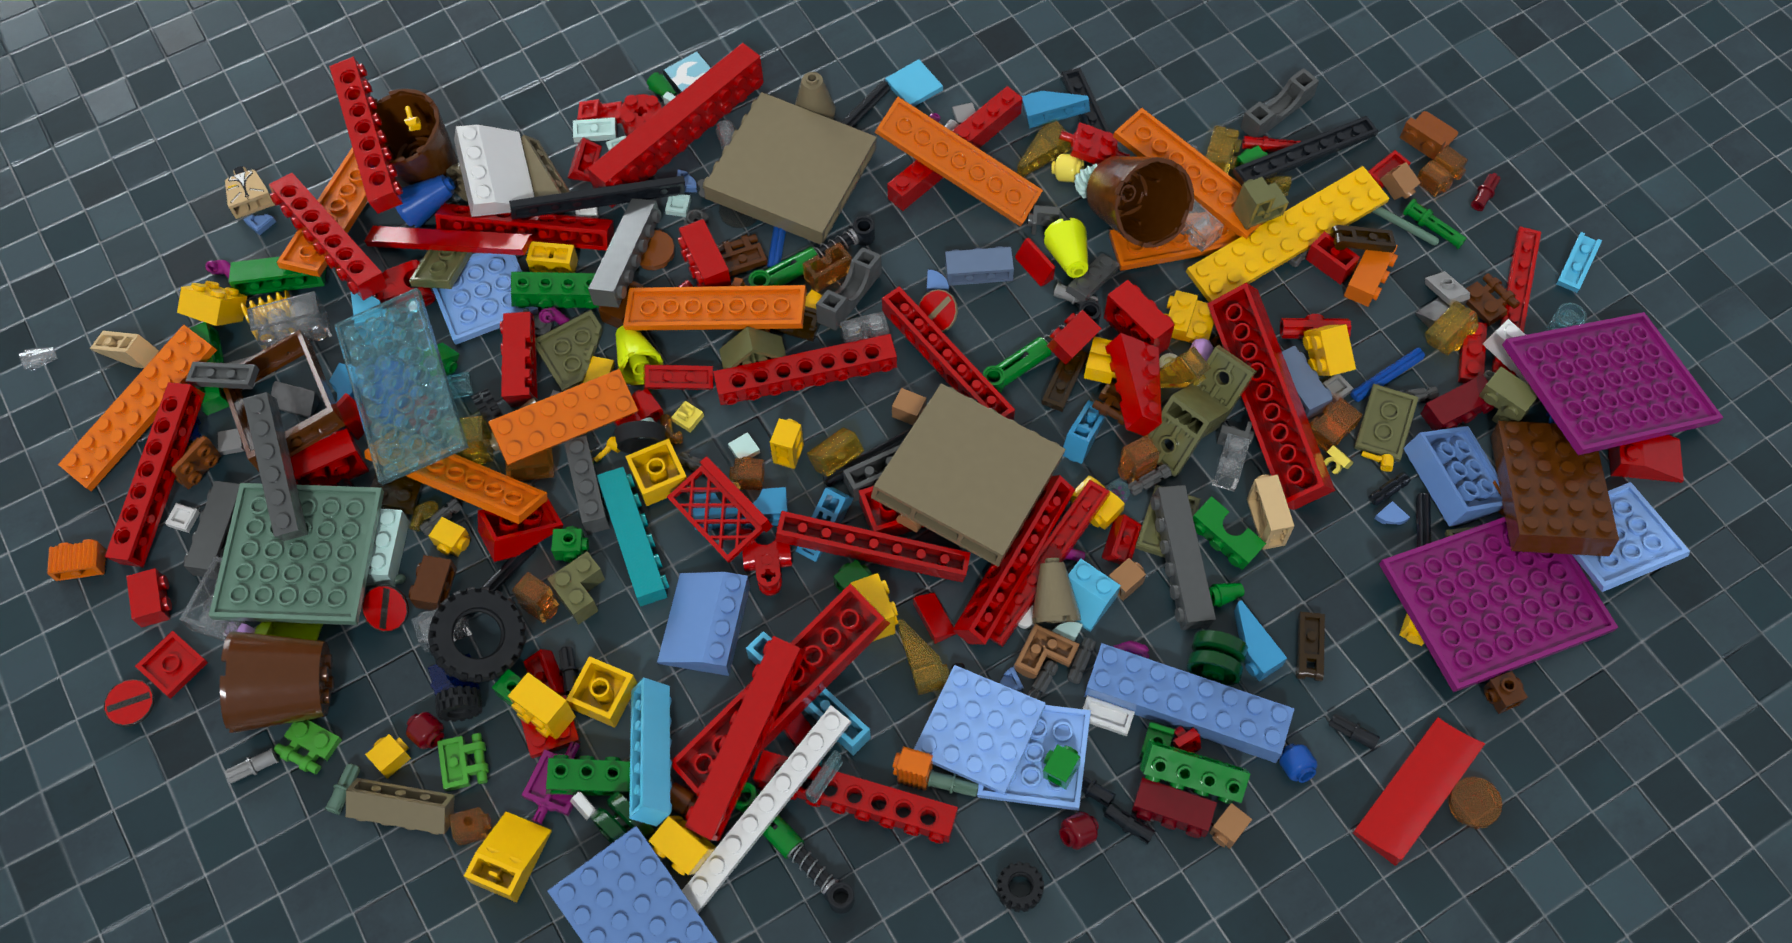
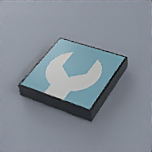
(686, 71)

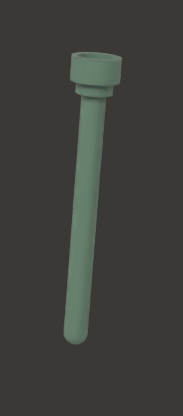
(1406, 225)

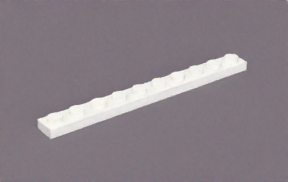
(765, 808)

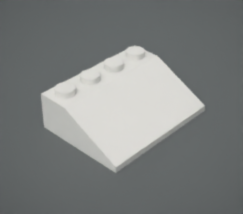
(492, 168)

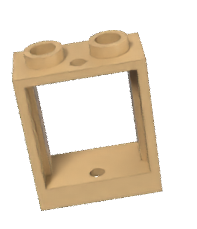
(1270, 511)

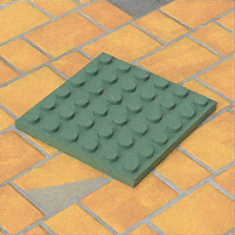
(303, 578)

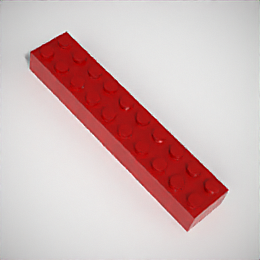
(680, 121)
(1272, 397)
(831, 646)

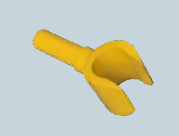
(413, 122)
(610, 445)
(1386, 460)

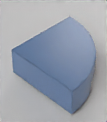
(690, 183)
(259, 223)
(936, 281)
(1392, 515)
(1011, 680)

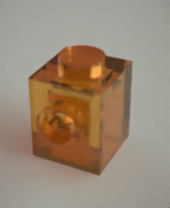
(747, 473)
(470, 826)

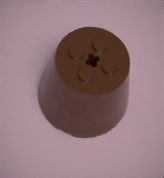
(416, 153)
(1141, 198)
(274, 680)

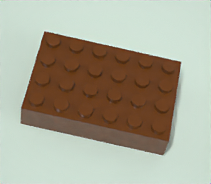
(1551, 493)

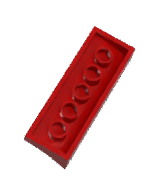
(1417, 790)

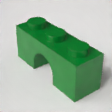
(1237, 549)

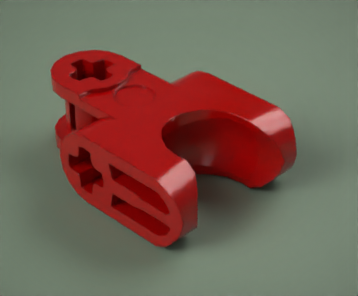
(398, 282)
(767, 562)

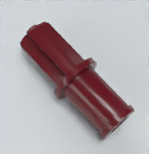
(1485, 192)

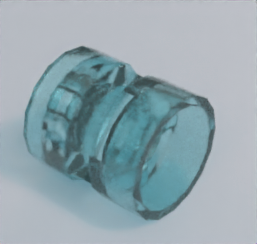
(1567, 315)

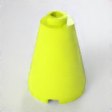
(1068, 245)
(634, 353)

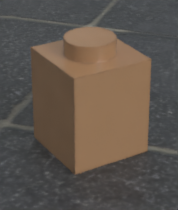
(1400, 181)
(908, 406)
(1129, 576)
(1230, 826)

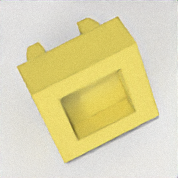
(687, 416)
(1339, 458)

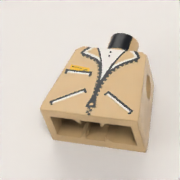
(246, 193)

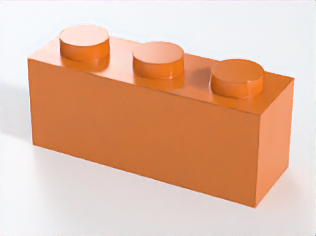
(1368, 275)

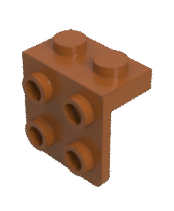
(1428, 134)
(195, 462)

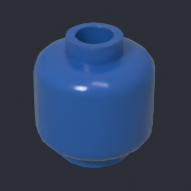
(1298, 763)

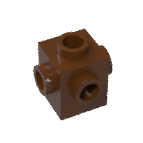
(1505, 692)

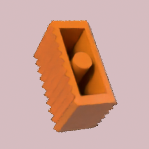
(76, 560)
(913, 768)

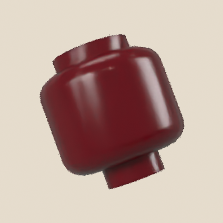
(424, 730)
(1079, 830)

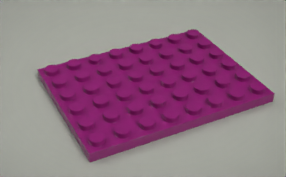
(1611, 382)
(1494, 606)

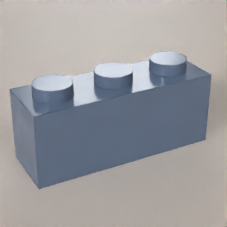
(979, 266)
(1307, 383)

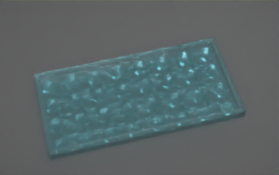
(400, 386)

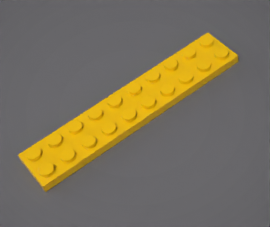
(1287, 234)

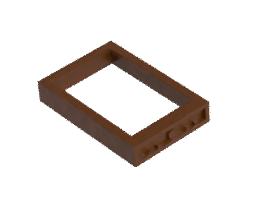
(309, 430)

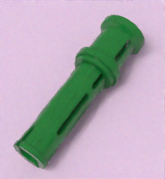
(1426, 218)

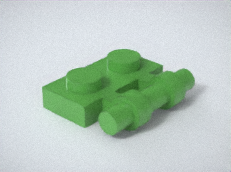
(312, 738)
(454, 761)

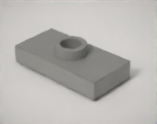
(1447, 288)

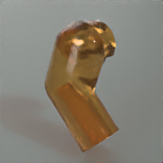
(674, 437)

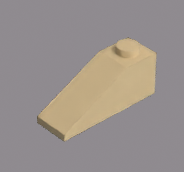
(125, 347)

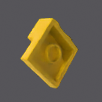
(1190, 317)

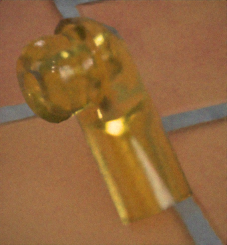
(422, 513)

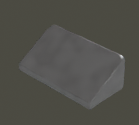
(1433, 311)
(295, 399)

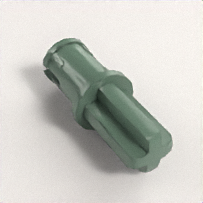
(953, 783)
(338, 797)

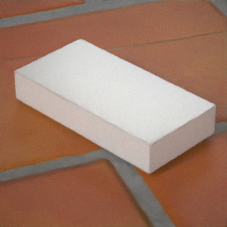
(1109, 715)

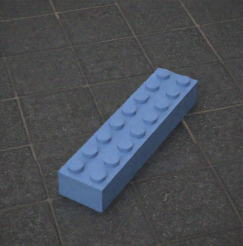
(1190, 702)

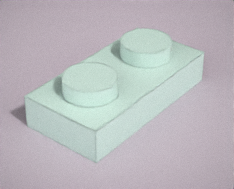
(594, 129)

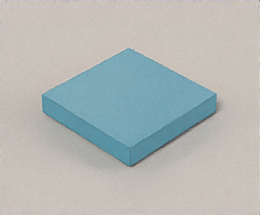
(914, 83)

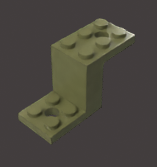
(1200, 409)

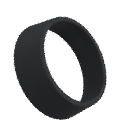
(638, 429)

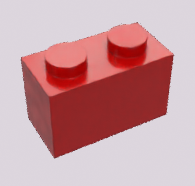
(1332, 262)
(1073, 336)
(149, 597)

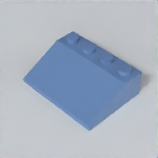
(1455, 474)
(705, 621)

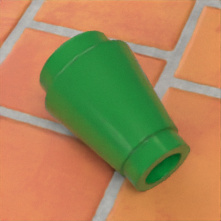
(659, 85)
(1225, 593)

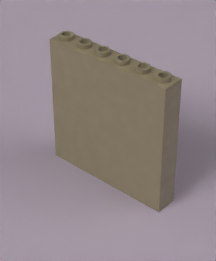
(790, 168)
(968, 474)

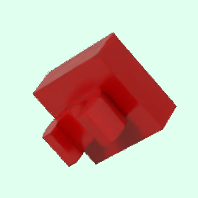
(1188, 740)

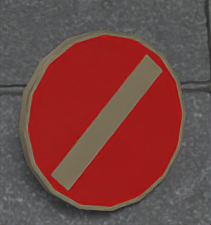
(940, 308)

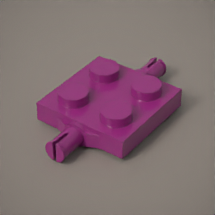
(536, 788)

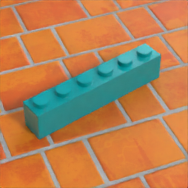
(632, 537)

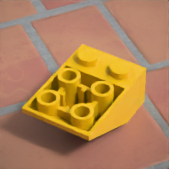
(508, 856)

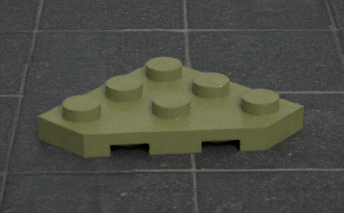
(570, 349)

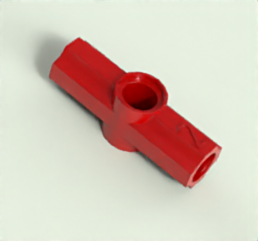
(1294, 327)

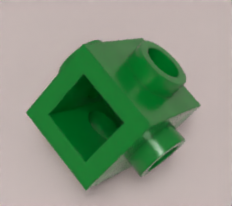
(569, 543)

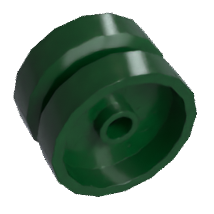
(1217, 656)
(616, 826)

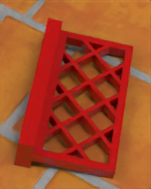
(730, 492)

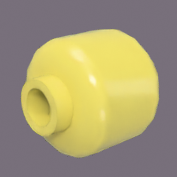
(1066, 167)

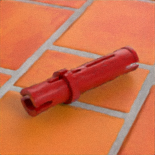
(1266, 143)

